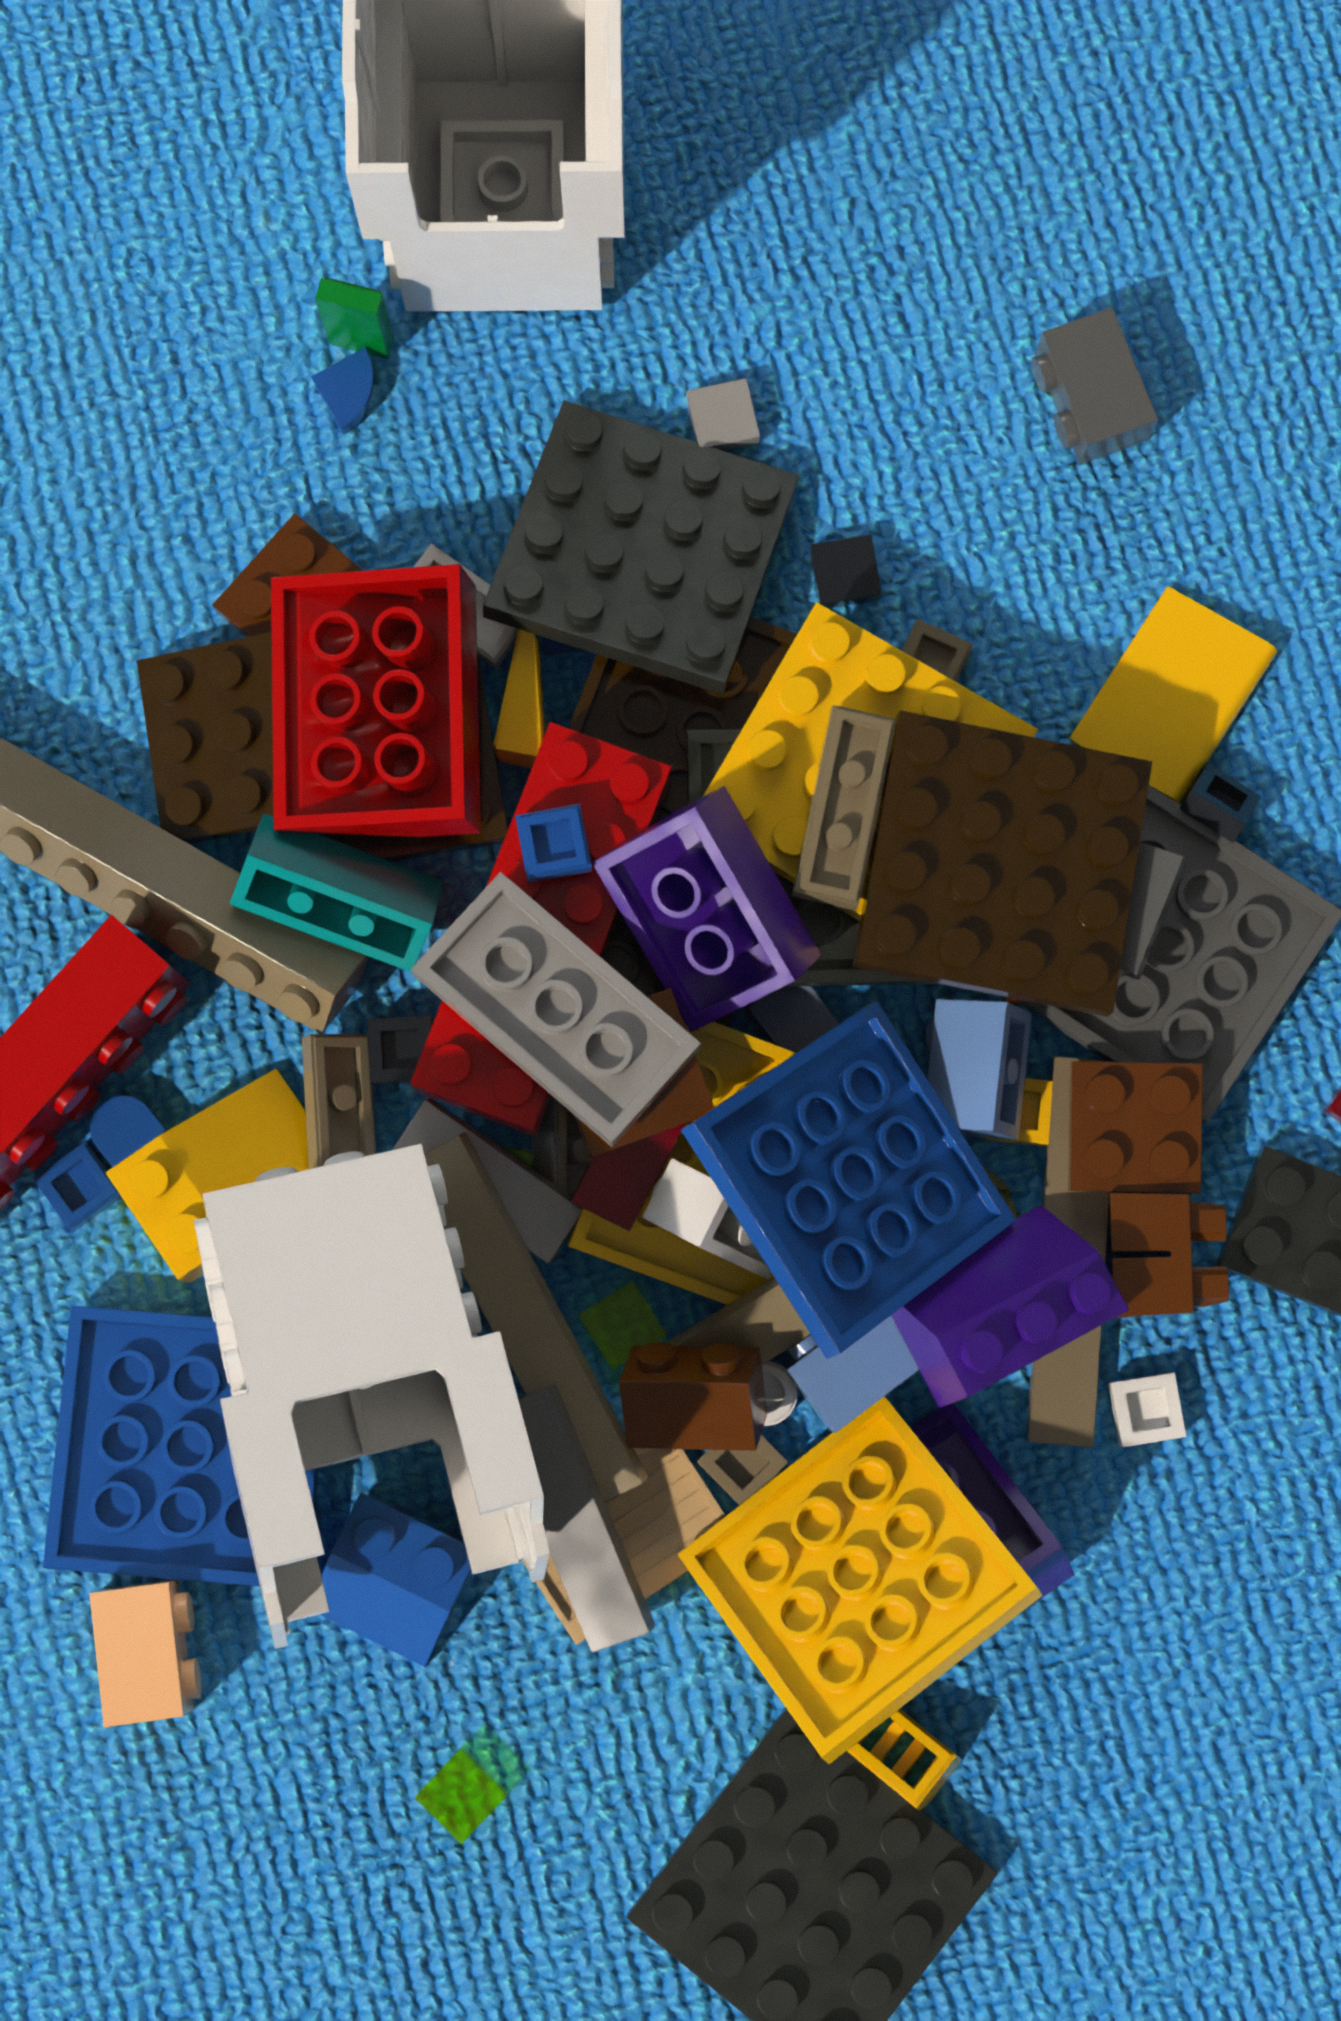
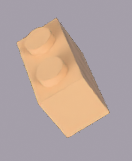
(144, 1652)

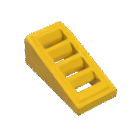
(522, 710)
(931, 1780)

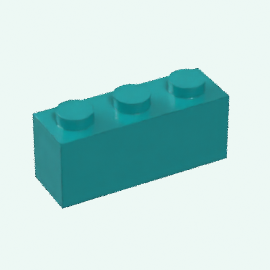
(338, 894)

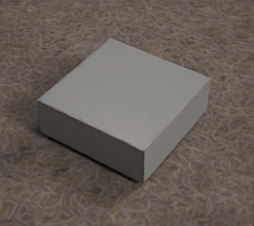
(723, 415)

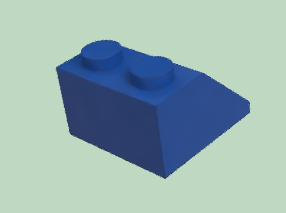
(394, 1577)

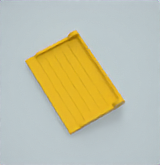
(1175, 691)

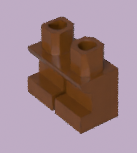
(1165, 1226)

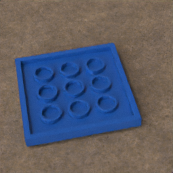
(849, 1178)
(146, 1453)

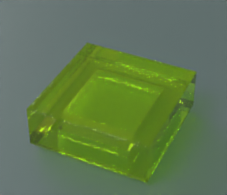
(622, 1322)
(461, 1795)

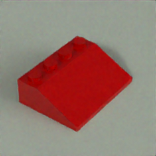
(376, 703)

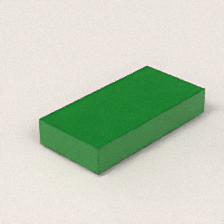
(354, 317)

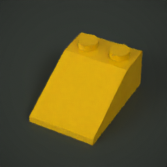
(211, 1151)

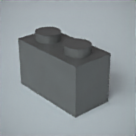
(1093, 386)

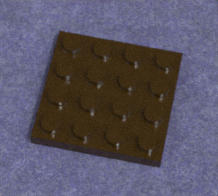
(1003, 864)

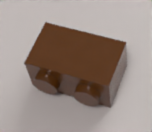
(693, 1397)

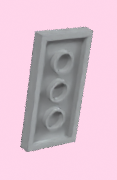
(556, 1009)

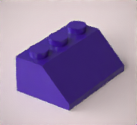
(708, 909)
(1007, 1306)

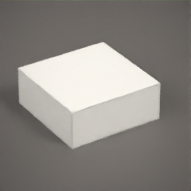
(1146, 1410)

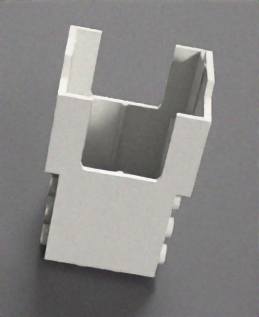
(488, 148)
(353, 1343)

